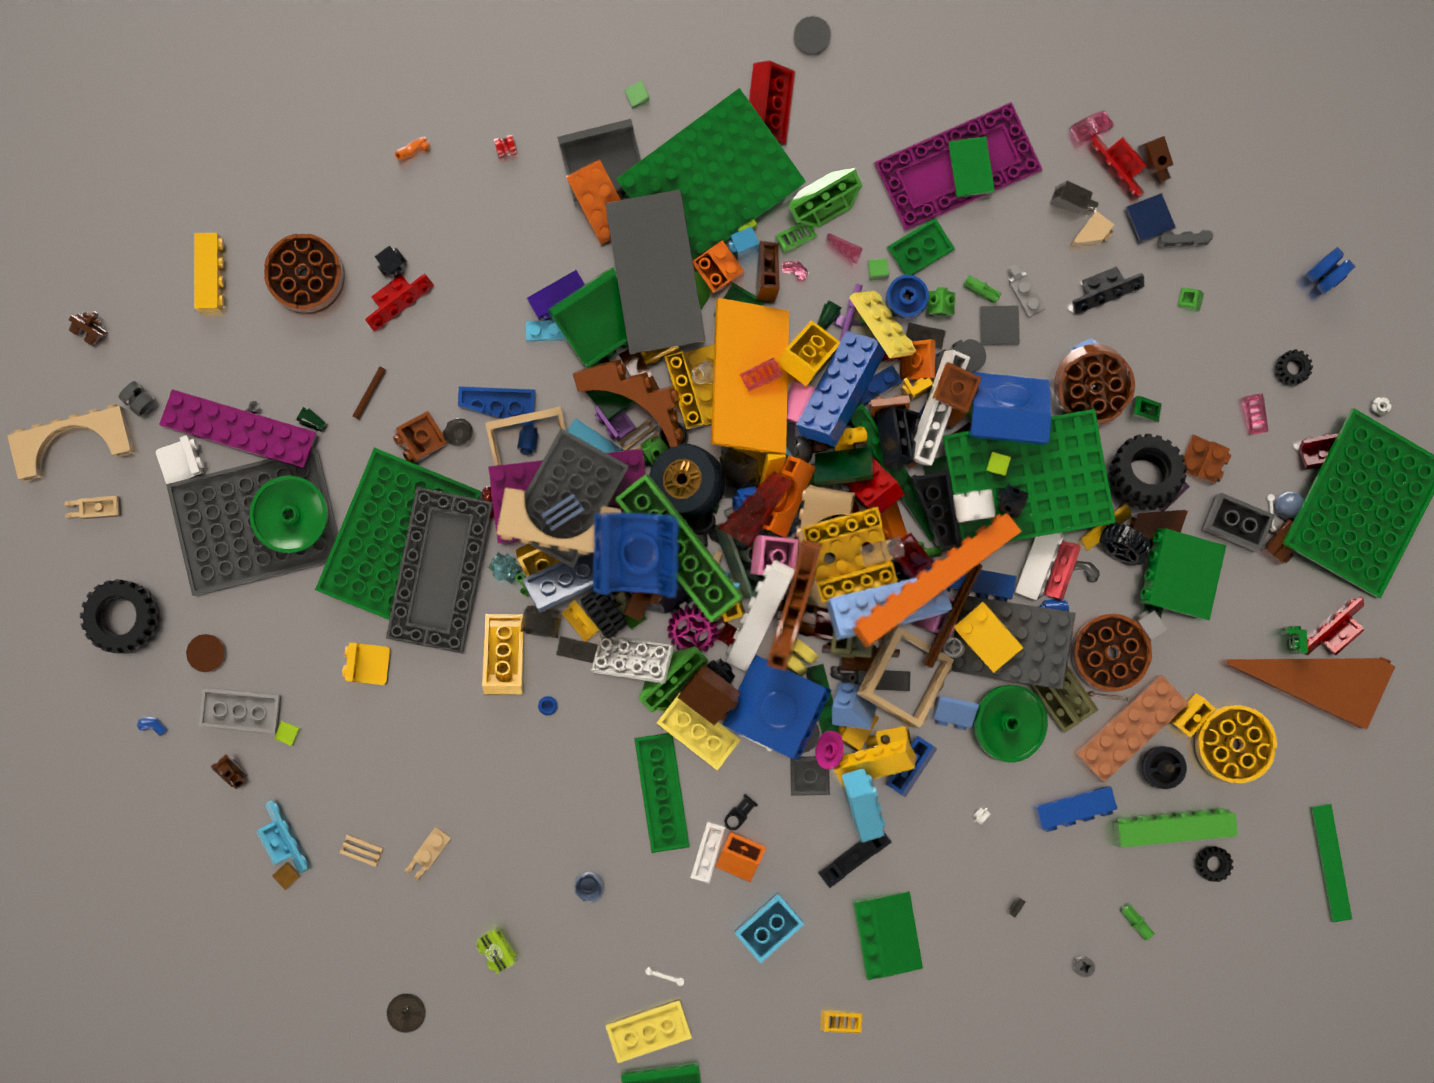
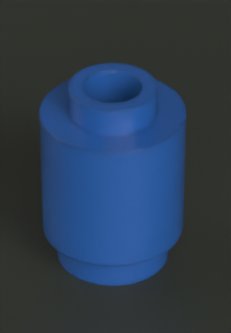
(527, 440)
(1055, 604)

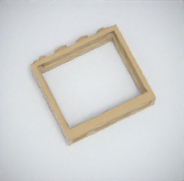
(490, 426)
(878, 666)

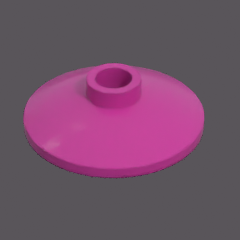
(829, 749)

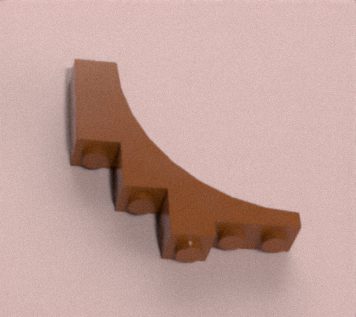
(657, 402)
(795, 605)

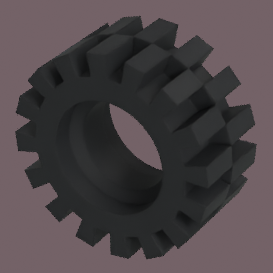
(1297, 356)
(1225, 868)

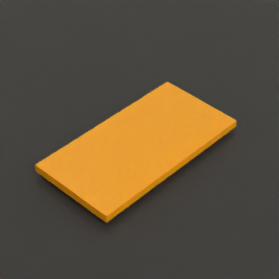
(743, 339)

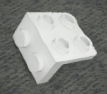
(180, 460)

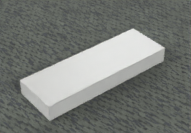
(708, 852)

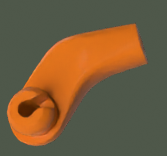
(412, 149)

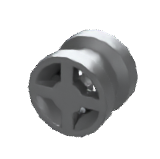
(1080, 966)

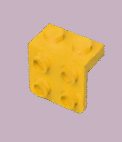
(366, 663)

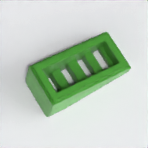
(786, 248)

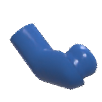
(151, 723)

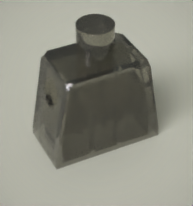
(1073, 198)
(740, 469)

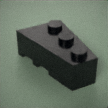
(896, 436)

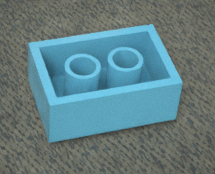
(863, 804)
(769, 928)

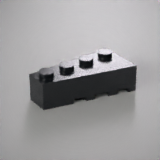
(938, 508)

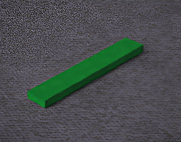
(1331, 863)

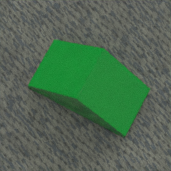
(1145, 409)

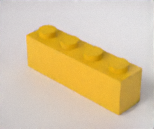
(208, 272)
(879, 761)

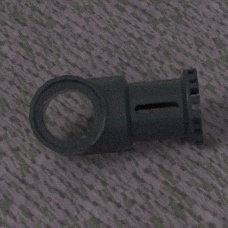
(739, 813)

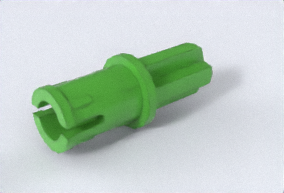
(982, 288)
(1138, 922)

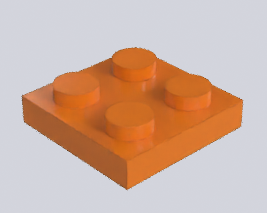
(921, 363)

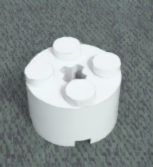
(974, 505)

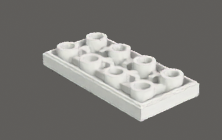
(632, 659)

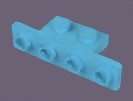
(278, 840)

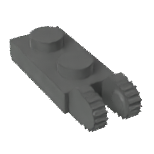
(1185, 239)

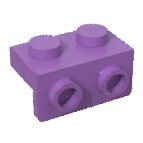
(617, 427)

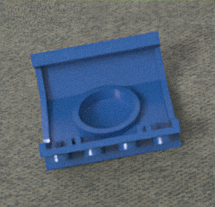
(1011, 409)
(635, 553)
(777, 708)

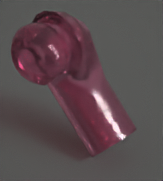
(796, 267)

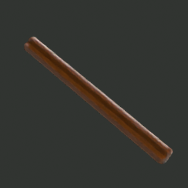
(952, 616)

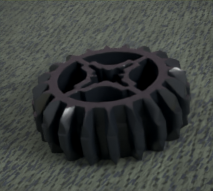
(1125, 544)

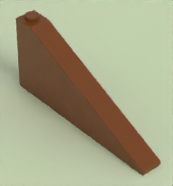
(1339, 687)

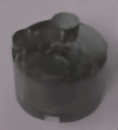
(541, 623)

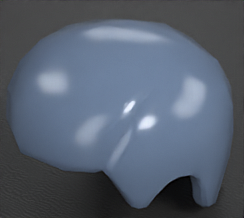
(1288, 505)
(589, 887)

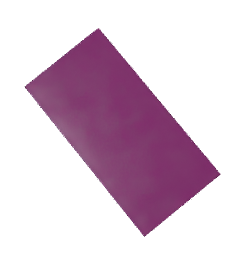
(922, 176)

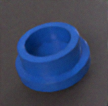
(547, 705)

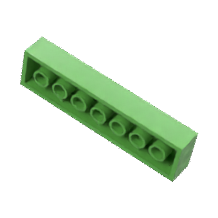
(696, 566)

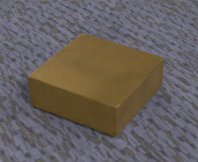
(286, 876)

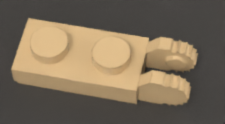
(94, 507)
(429, 852)

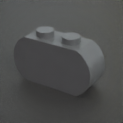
(970, 348)

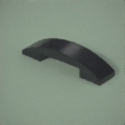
(852, 859)

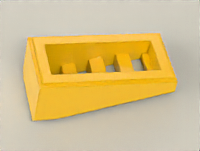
(824, 1022)

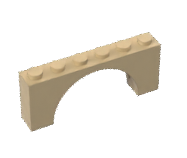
(29, 445)
(820, 504)
(516, 523)

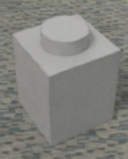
(1151, 624)

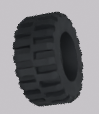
(1158, 452)
(94, 611)

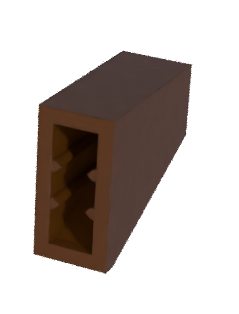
(1149, 522)

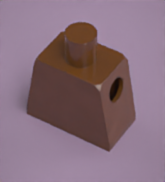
(1154, 151)

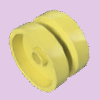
(800, 652)

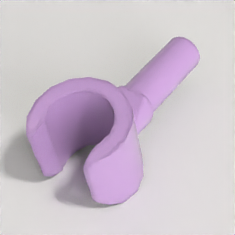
(840, 320)

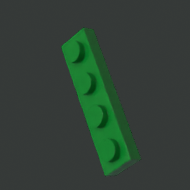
(818, 675)

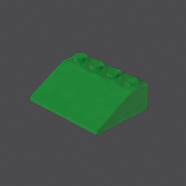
(887, 935)

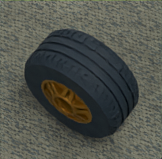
(689, 479)

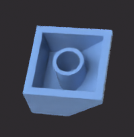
(852, 709)
(955, 712)

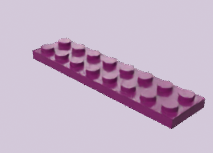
(238, 429)

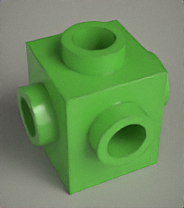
(941, 302)
(652, 449)

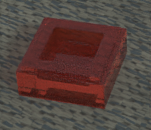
(727, 634)

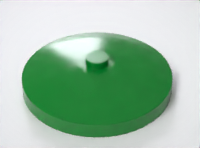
(288, 514)
(1011, 723)

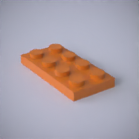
(593, 190)

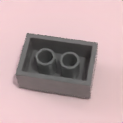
(1238, 522)

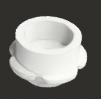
(1381, 401)
(981, 815)

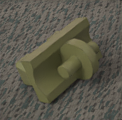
(621, 599)

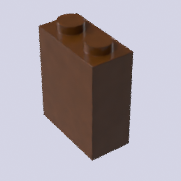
(709, 695)

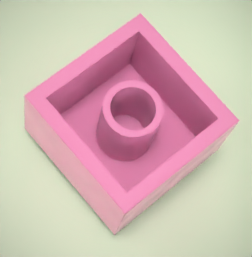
(769, 548)

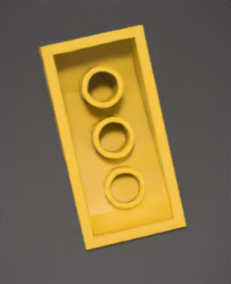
(503, 654)

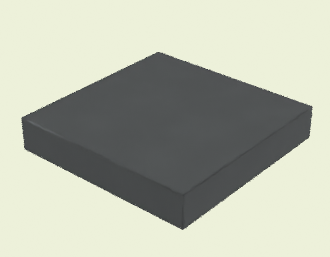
(999, 325)
(808, 777)

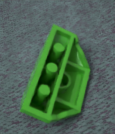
(826, 198)
(682, 668)

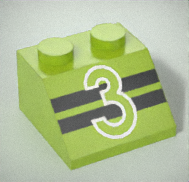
(496, 950)

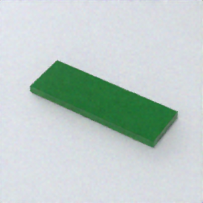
(661, 792)

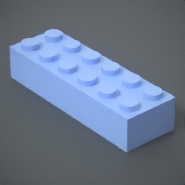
(848, 608)

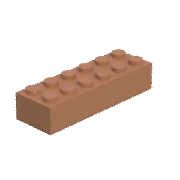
(1131, 728)

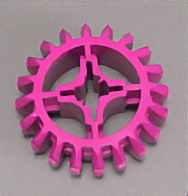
(679, 634)

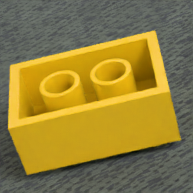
(808, 353)

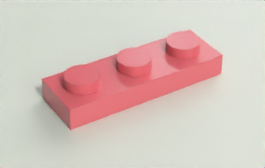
(1062, 570)

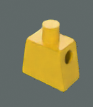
(895, 734)

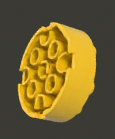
(1256, 746)

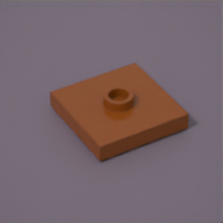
(957, 387)

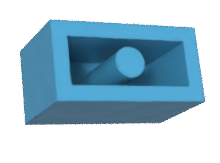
(743, 243)

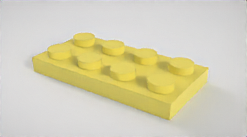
(882, 324)
(696, 733)
(648, 1031)

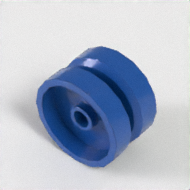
(1331, 271)
(907, 286)

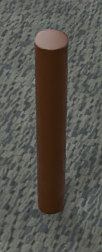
(369, 392)

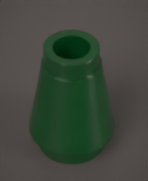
(829, 314)
(310, 419)

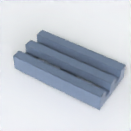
(576, 503)

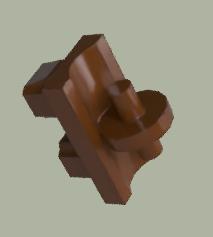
(89, 324)
(229, 771)

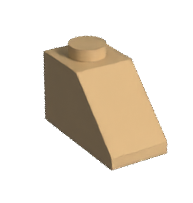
(1094, 231)

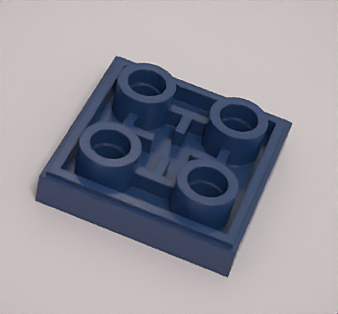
(1150, 217)

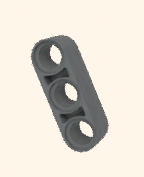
(889, 680)

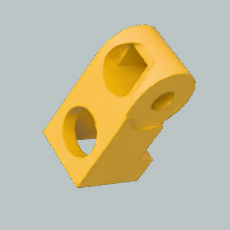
(850, 437)

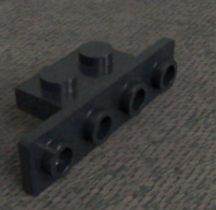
(1106, 287)

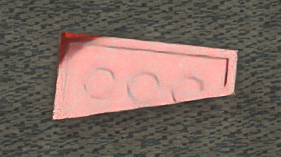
(755, 511)

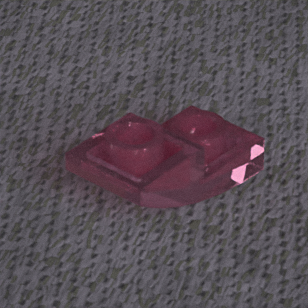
(1090, 126)

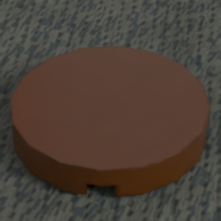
(205, 653)

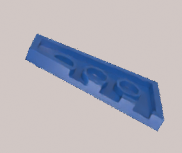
(498, 401)

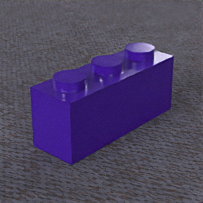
(554, 293)

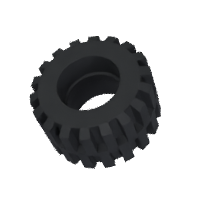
(604, 613)

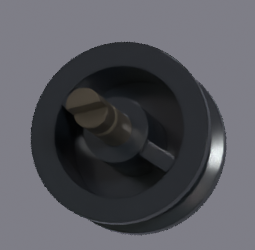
(1163, 767)

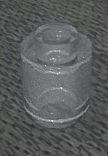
(703, 374)

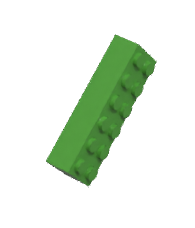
(1170, 829)

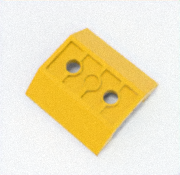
(694, 398)
(843, 538)

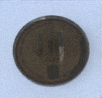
(406, 1013)

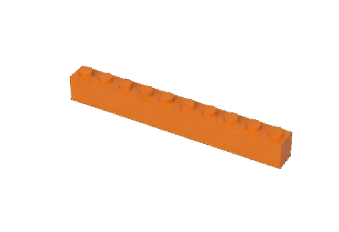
(936, 580)

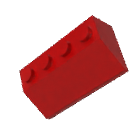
(772, 96)

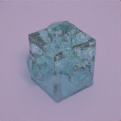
(504, 567)

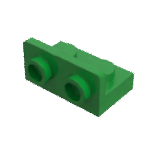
(1298, 643)

